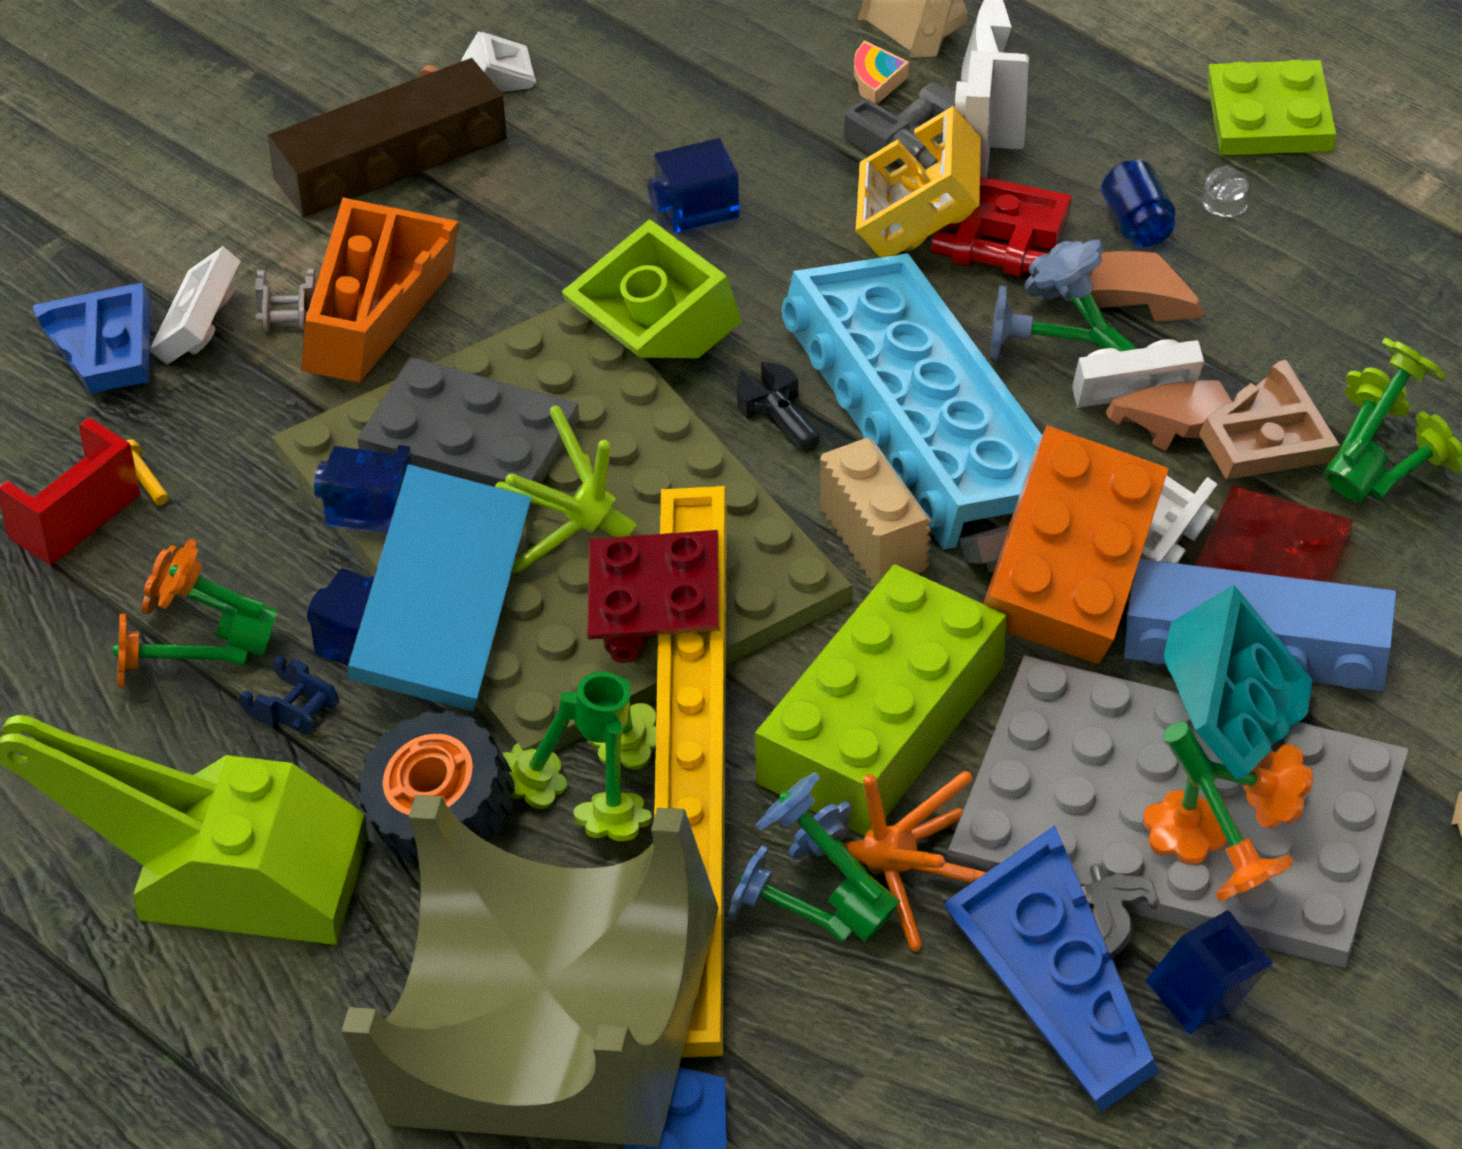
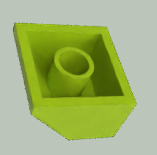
(657, 296)

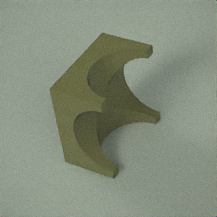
(541, 989)

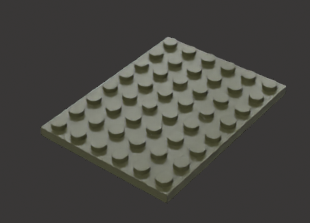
(657, 443)

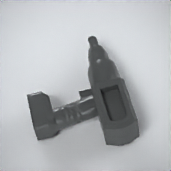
(875, 127)

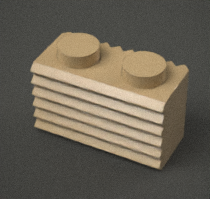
(873, 510)

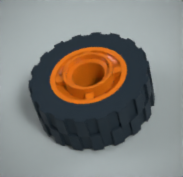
(428, 754)

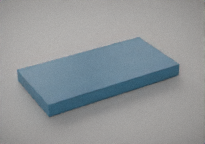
(439, 588)

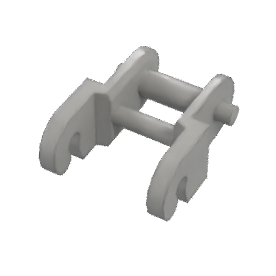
(265, 302)

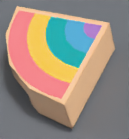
(878, 72)

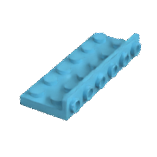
(915, 387)

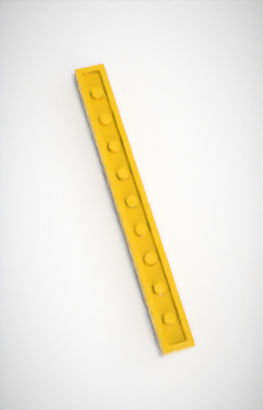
(693, 745)

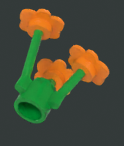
(243, 620)

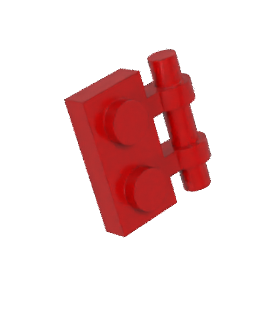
(1011, 213)

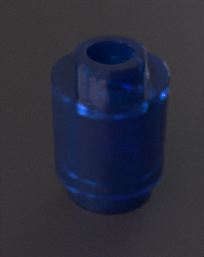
(1139, 202)

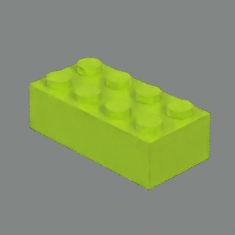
(882, 695)

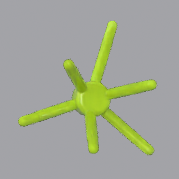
(589, 506)

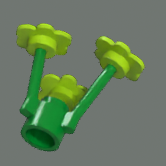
(1360, 462)
(623, 737)

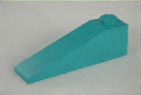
(1235, 679)

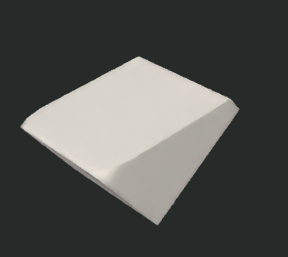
(502, 61)

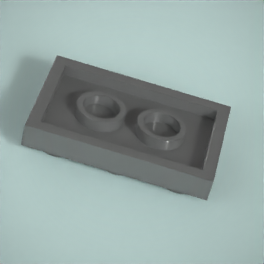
(468, 424)

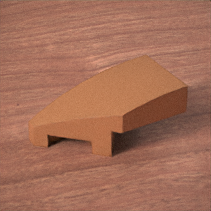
(1143, 278)
(1170, 408)

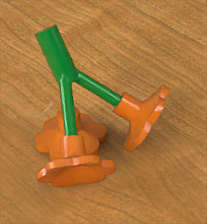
(1195, 825)

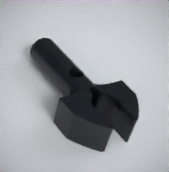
(784, 387)

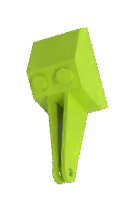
(219, 849)

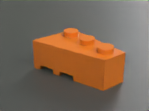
(373, 284)

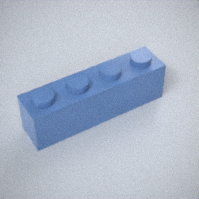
(1330, 628)

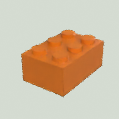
(1074, 544)

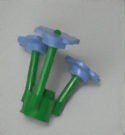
(859, 900)

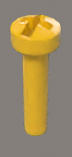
(146, 477)

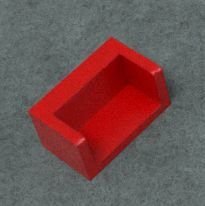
(77, 500)

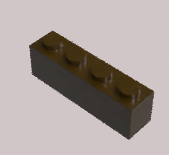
(387, 137)

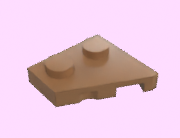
(1268, 428)

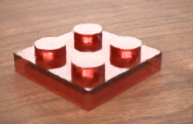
(1275, 538)

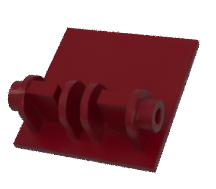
(651, 588)

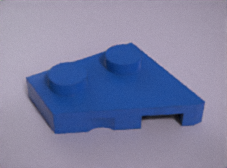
(102, 335)

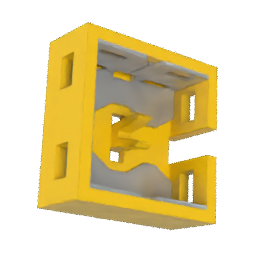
(911, 203)

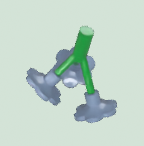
(1052, 275)

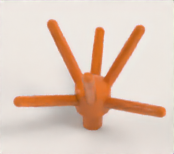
(894, 847)

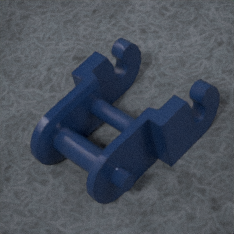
(276, 710)

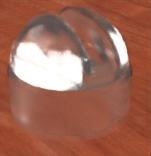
(1233, 193)

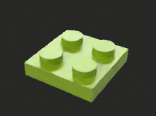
(1271, 107)

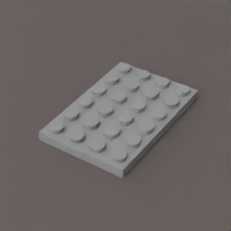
(1094, 757)

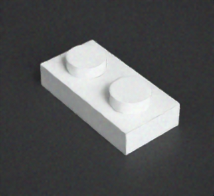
(195, 305)
(1114, 373)

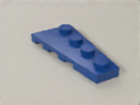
(1052, 960)

